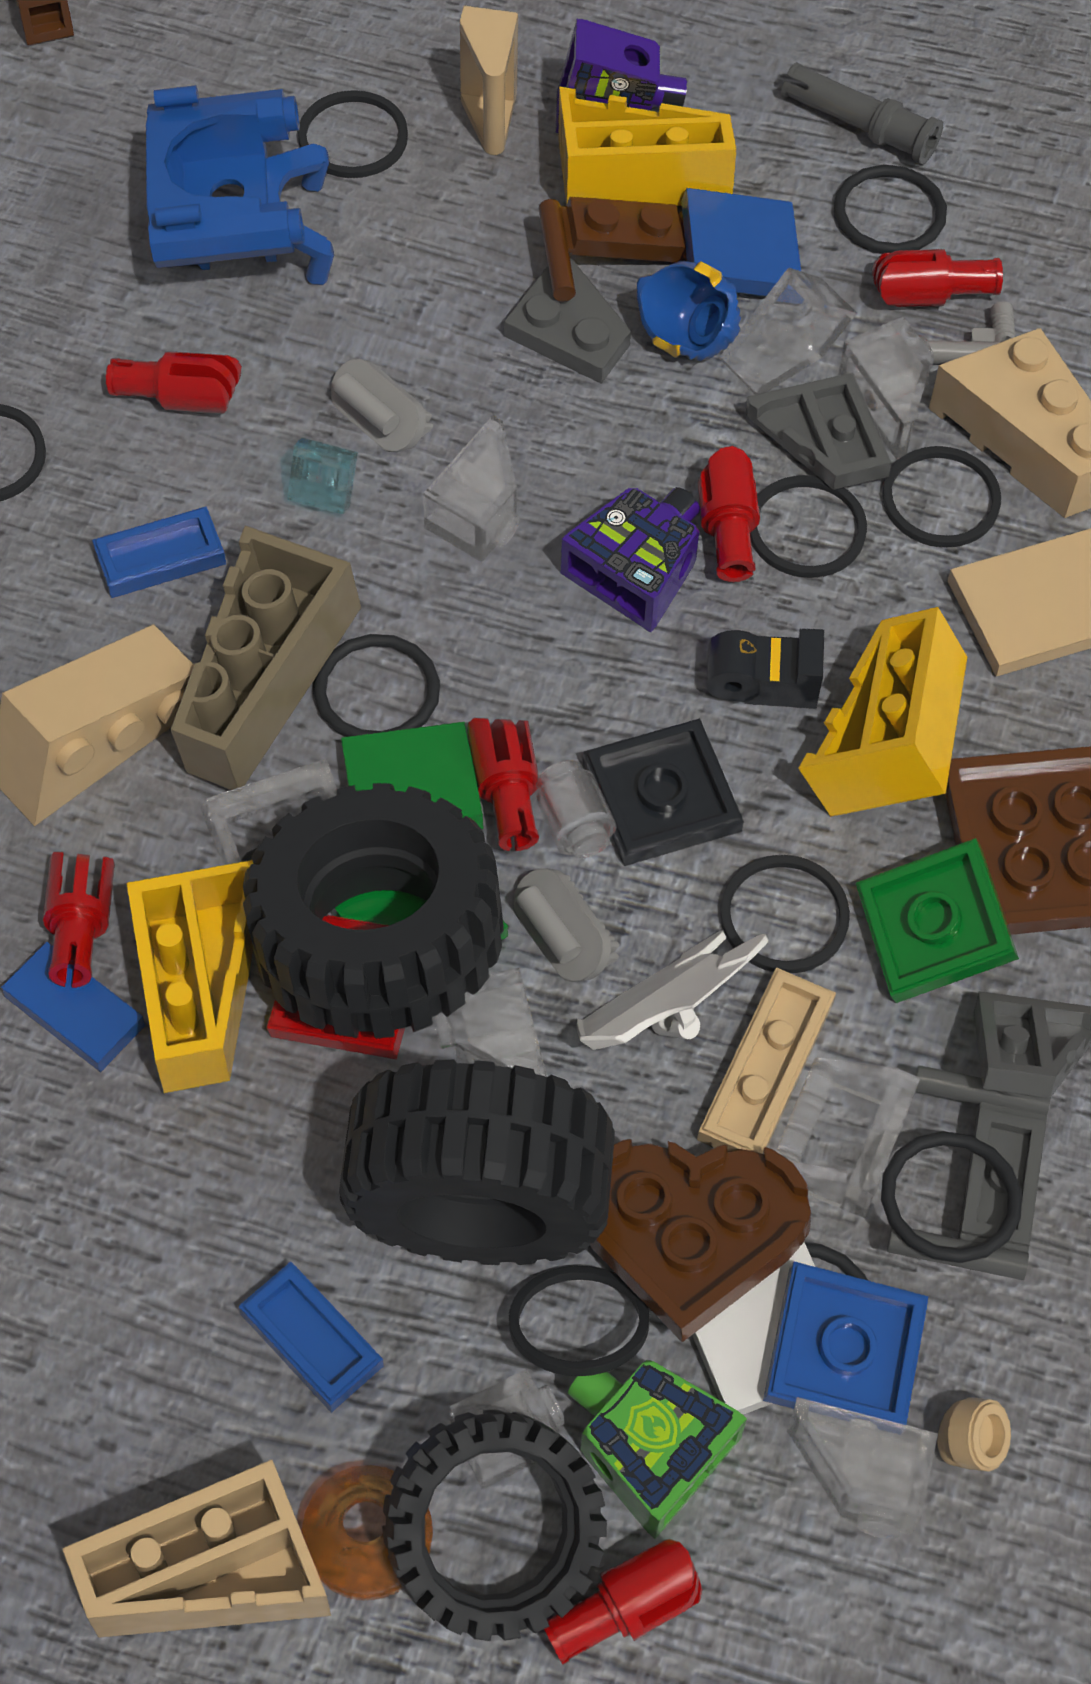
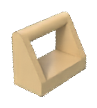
(489, 72)

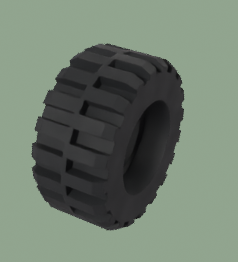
(388, 973)
(477, 1163)

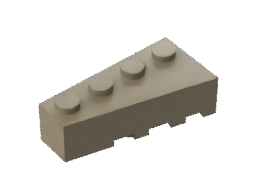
(261, 654)

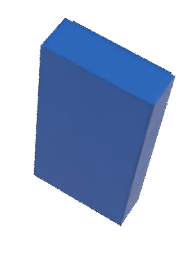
(159, 552)
(83, 1018)
(311, 1336)

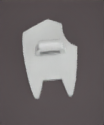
(668, 995)

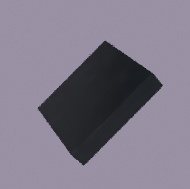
(664, 791)

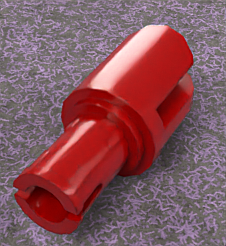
(932, 277)
(178, 380)
(730, 511)
(506, 777)
(76, 917)
(629, 1600)

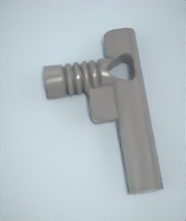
(980, 338)

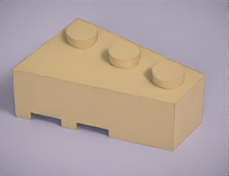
(1027, 412)
(87, 719)
(201, 1562)

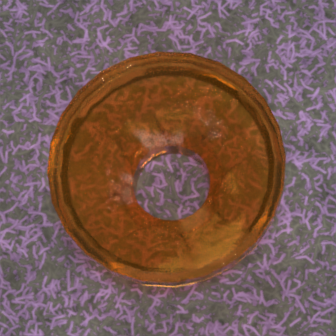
(344, 1564)

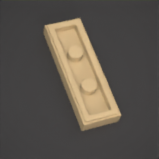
(767, 1064)

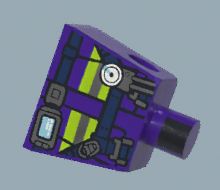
(617, 63)
(635, 552)

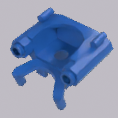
(220, 142)

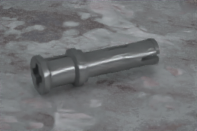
(882, 120)

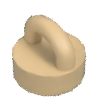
(974, 1434)

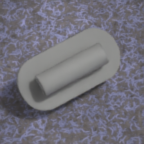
(379, 406)
(564, 925)

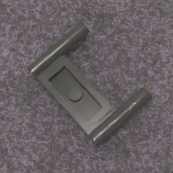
(1017, 1132)

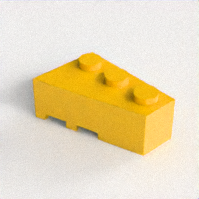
(642, 152)
(898, 721)
(193, 970)

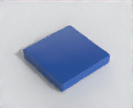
(741, 237)
(846, 1344)

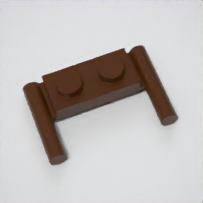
(607, 230)

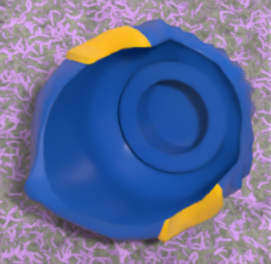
(689, 310)

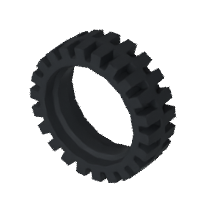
(557, 1581)

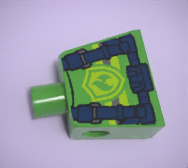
(654, 1438)

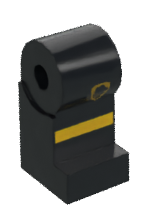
(766, 668)

